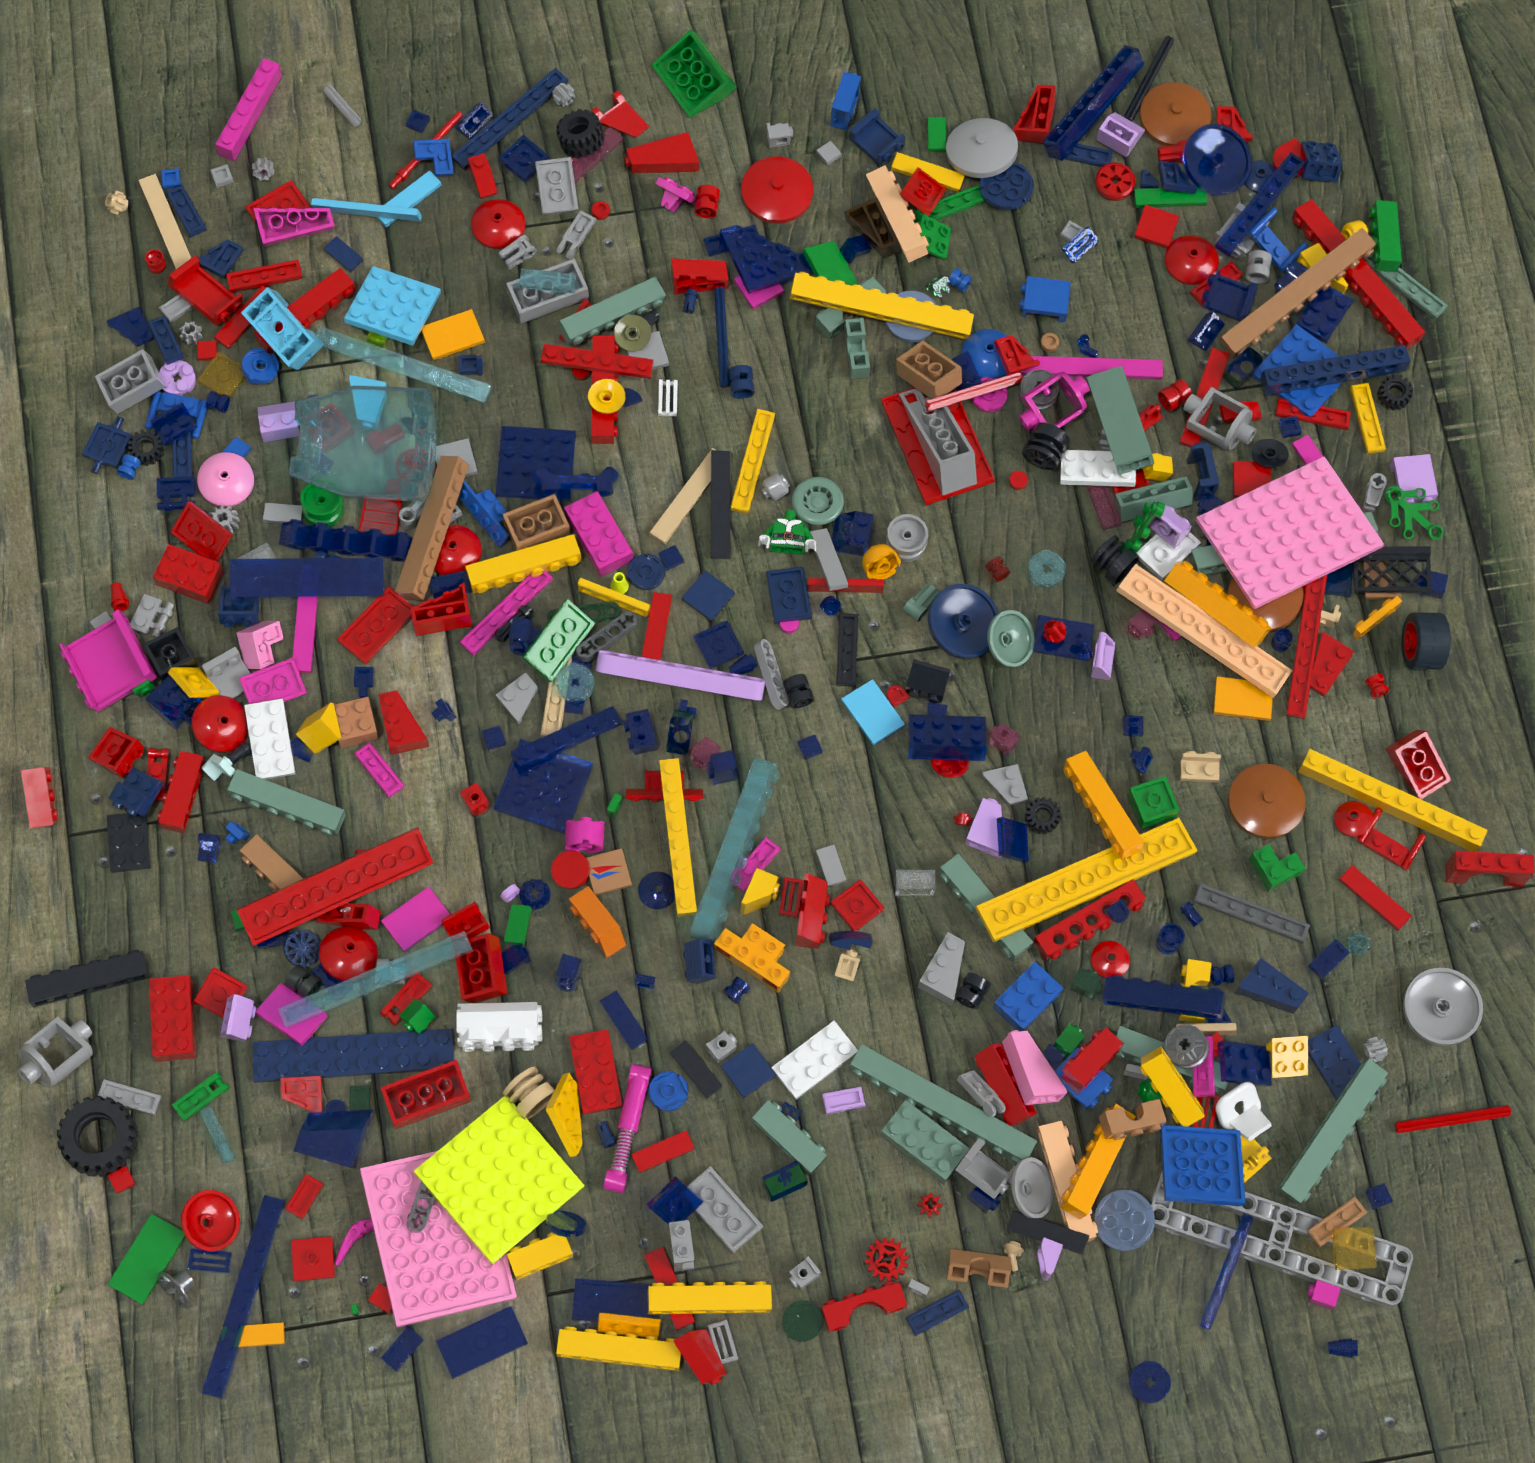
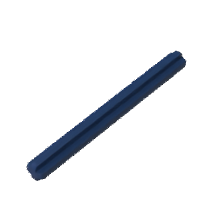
(721, 337)

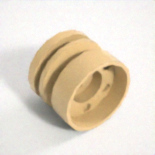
(526, 1089)

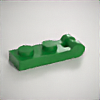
(200, 1096)

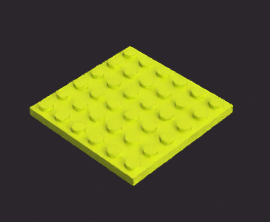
(498, 1179)

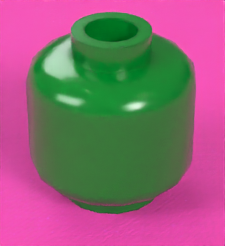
(1147, 1092)

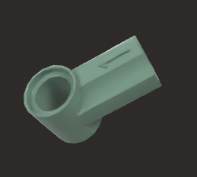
(918, 605)

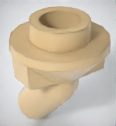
(1012, 1250)

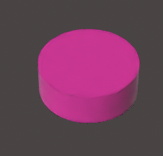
(789, 627)

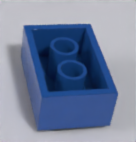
(1028, 997)

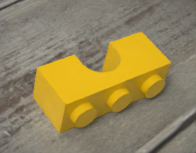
(1197, 974)

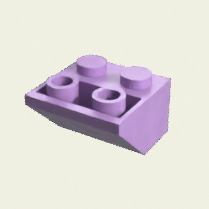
(1119, 134)

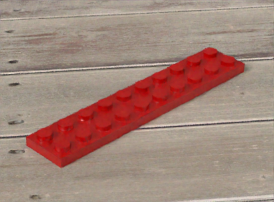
(335, 886)

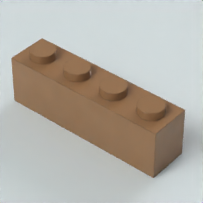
(268, 864)

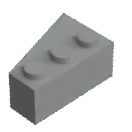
(943, 971)

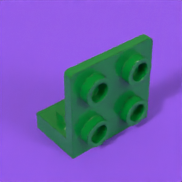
(936, 235)

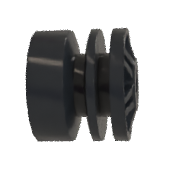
(1045, 446)
(1111, 557)

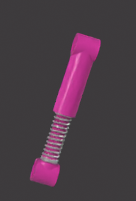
(628, 1125)

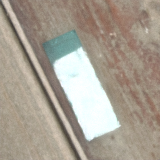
(547, 281)

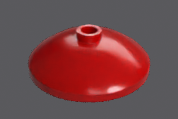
(497, 232)
(1187, 267)
(466, 552)
(211, 731)
(346, 963)
(221, 1219)

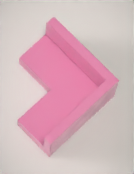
(256, 643)

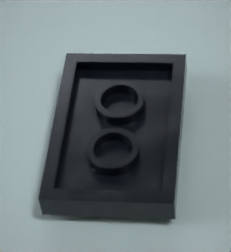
(128, 842)

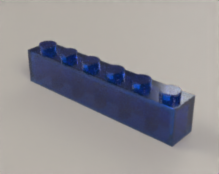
(1164, 997)

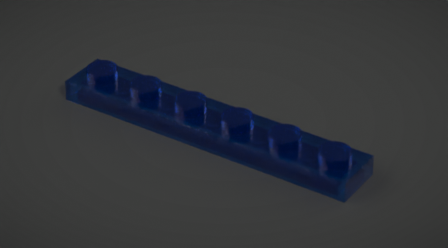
(566, 738)

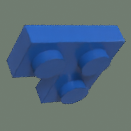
(439, 151)

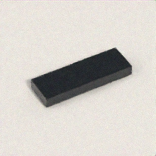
(696, 1069)

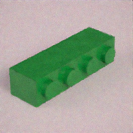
(1386, 235)

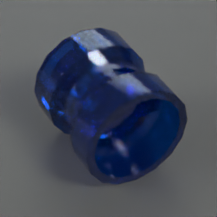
(217, 401)
(1284, 636)
(1222, 975)
(736, 990)

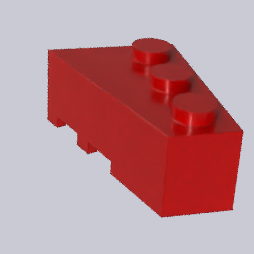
(1037, 118)
(698, 275)
(400, 725)

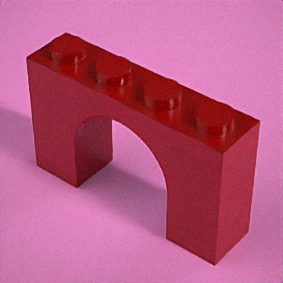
(1515, 868)

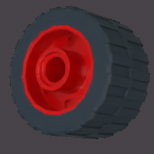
(1426, 641)

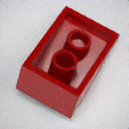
(1418, 763)

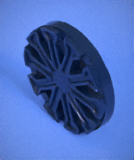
(301, 948)

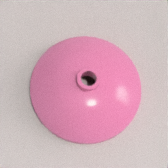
(227, 490)

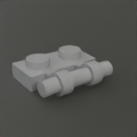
(146, 614)

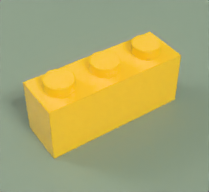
(539, 1255)

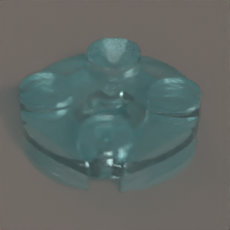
(1047, 579)
(575, 692)

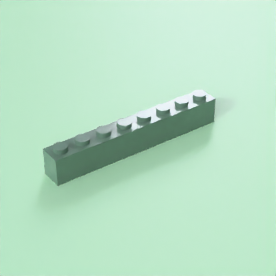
(1332, 1131)

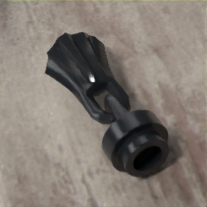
(503, 632)

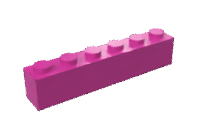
(248, 109)

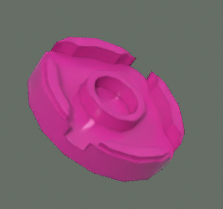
(990, 401)

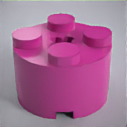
(584, 835)

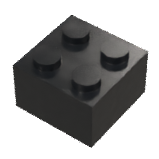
(168, 652)

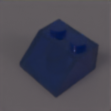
(852, 532)

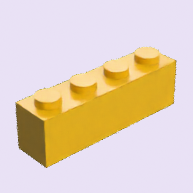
(1172, 1087)

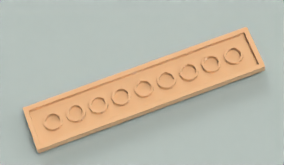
(1203, 630)

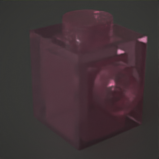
(1142, 625)
(1004, 738)
(701, 752)

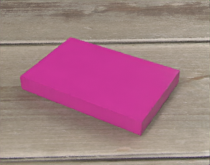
(273, 683)
(415, 919)
(269, 1012)

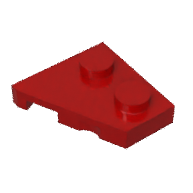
(303, 1092)

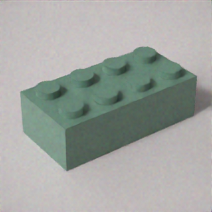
(924, 1142)

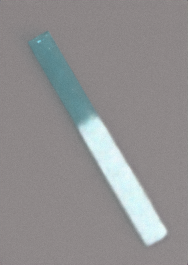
(404, 365)

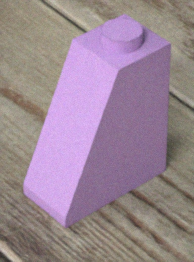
(983, 831)

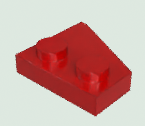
(1230, 117)
(1013, 355)

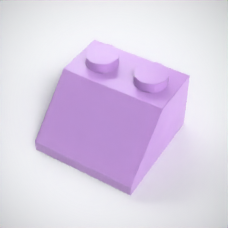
(278, 421)
(1170, 527)
(237, 1018)

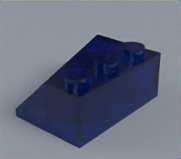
(334, 1136)

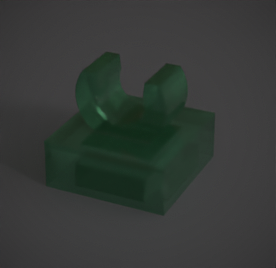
(937, 284)

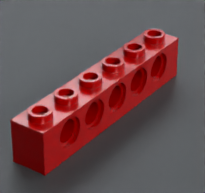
(1051, 950)

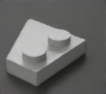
(518, 696)
(1007, 783)

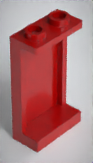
(204, 292)

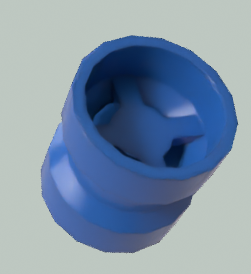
(960, 280)
(128, 467)

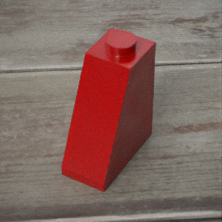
(701, 1356)

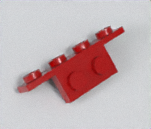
(654, 791)

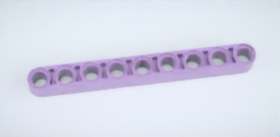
(680, 675)

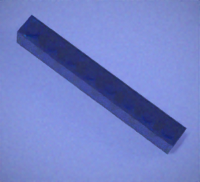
(1093, 103)

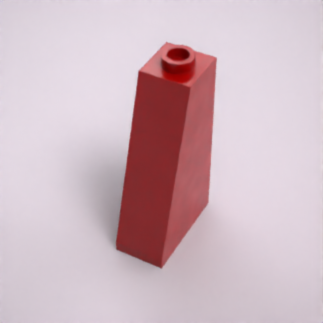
(663, 156)

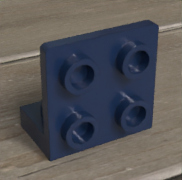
(1321, 161)

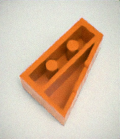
(597, 921)

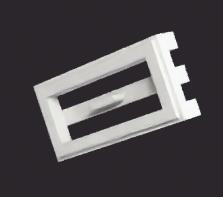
(667, 383)

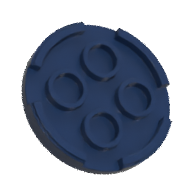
(1008, 189)

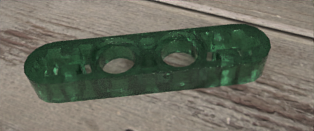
(598, 606)

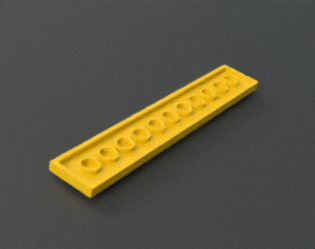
(1083, 881)

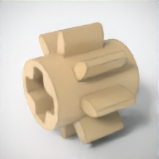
(116, 202)

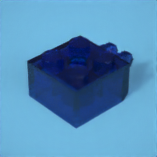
(166, 688)

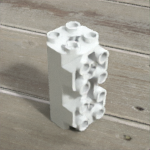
(499, 1025)

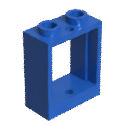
(845, 101)

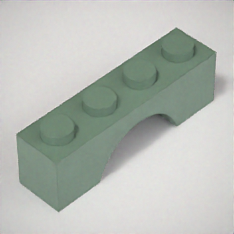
(831, 321)

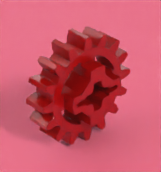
(878, 1264)

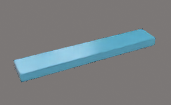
(368, 209)

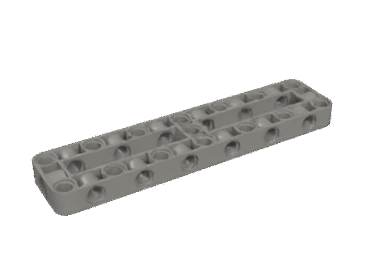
(1288, 1260)

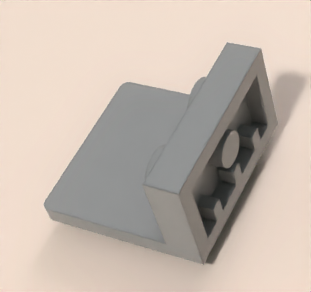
(225, 673)

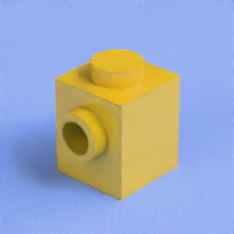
(1161, 469)

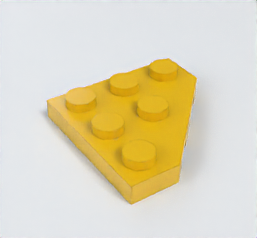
(565, 1114)

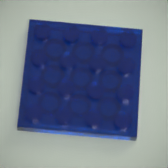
(524, 451)
(544, 791)

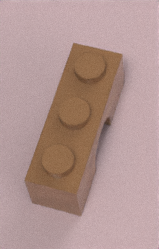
(1117, 1124)
(992, 1267)

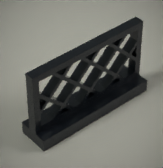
(1395, 554)

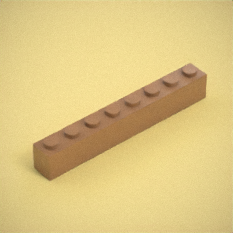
(432, 528)

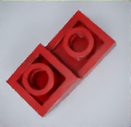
(1229, 415)

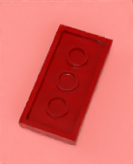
(376, 625)
(595, 1072)

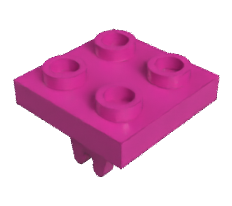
(673, 195)

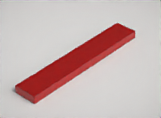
(1211, 378)

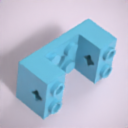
(294, 342)

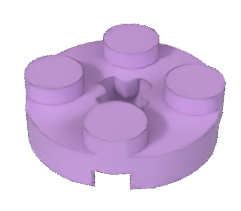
(182, 369)

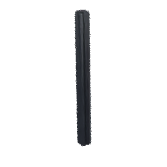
(1149, 78)

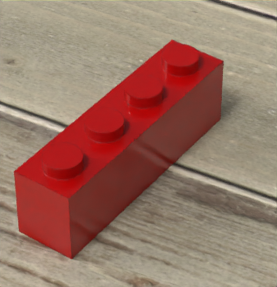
(182, 792)
(1000, 1077)

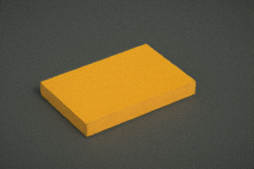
(452, 334)
(1241, 699)

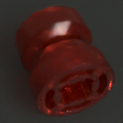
(997, 568)

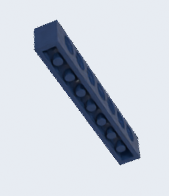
(1334, 370)

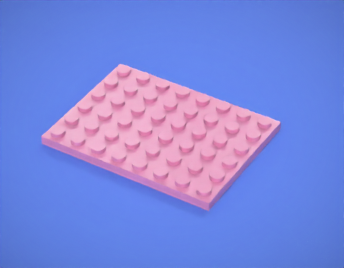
(1289, 532)
(429, 1270)

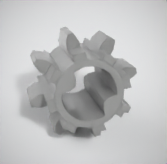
(563, 94)
(263, 169)
(190, 333)
(1375, 1049)

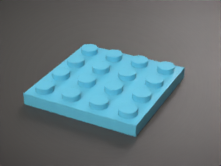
(392, 305)

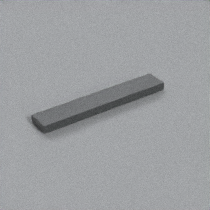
(1251, 913)

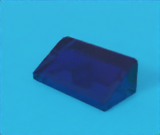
(474, 120)
(1206, 331)
(448, 583)

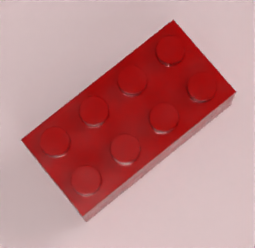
(172, 1018)
(425, 1094)

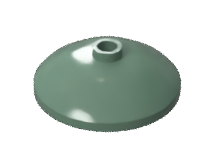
(1010, 638)

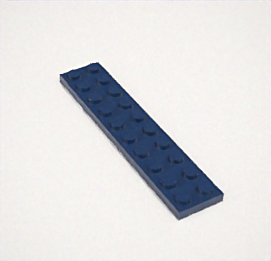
(352, 1055)

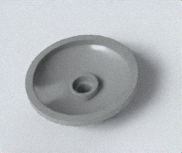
(1032, 1188)

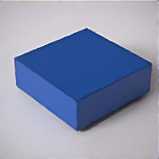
(170, 178)

